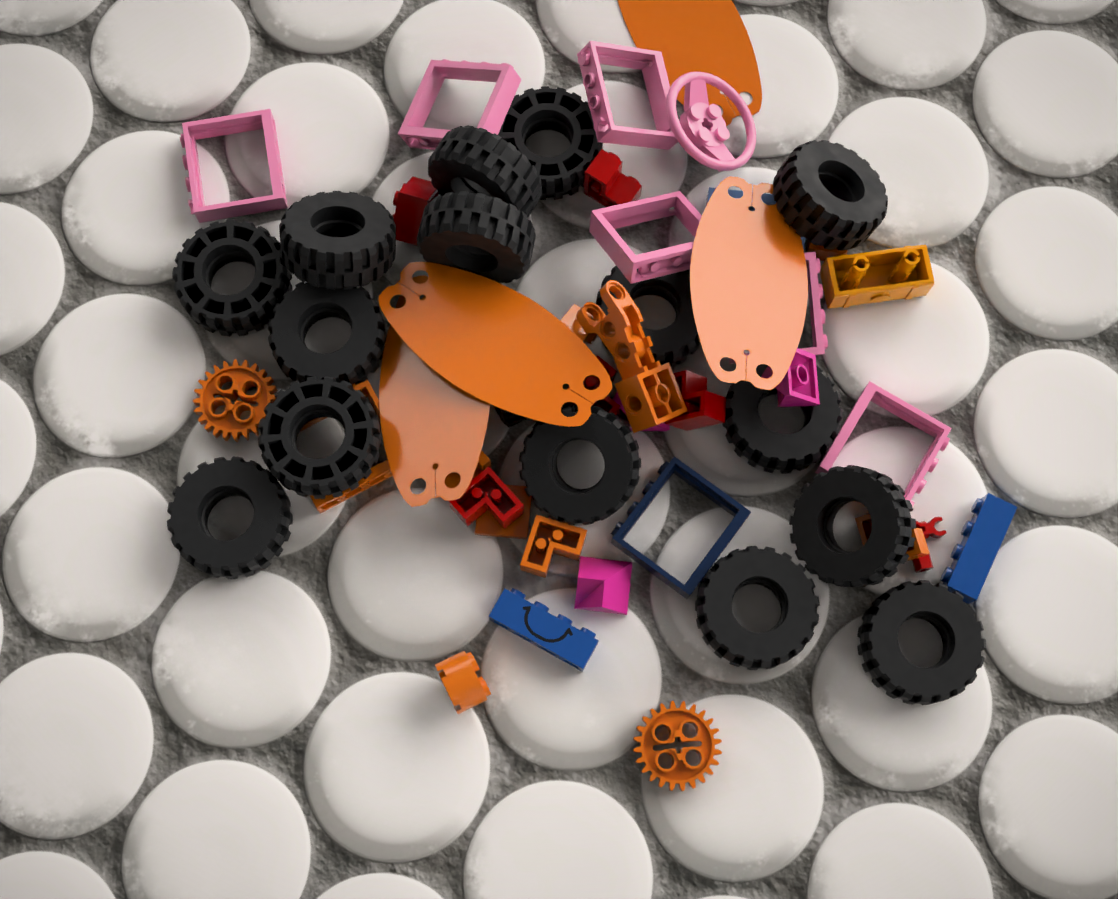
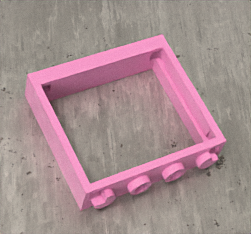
(507, 83)
(656, 84)
(224, 126)
(653, 263)
(817, 315)
(907, 413)

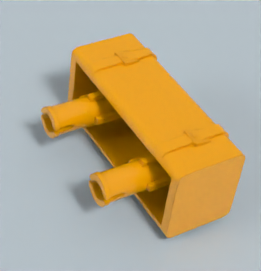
(876, 276)

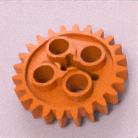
(229, 421)
(680, 770)

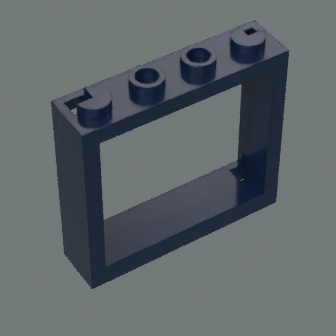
(651, 491)

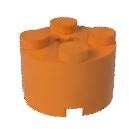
(462, 682)

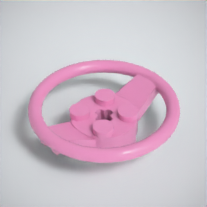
(701, 126)

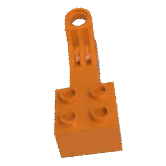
(646, 387)

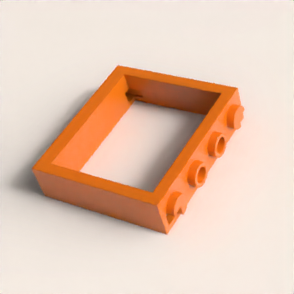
(379, 472)

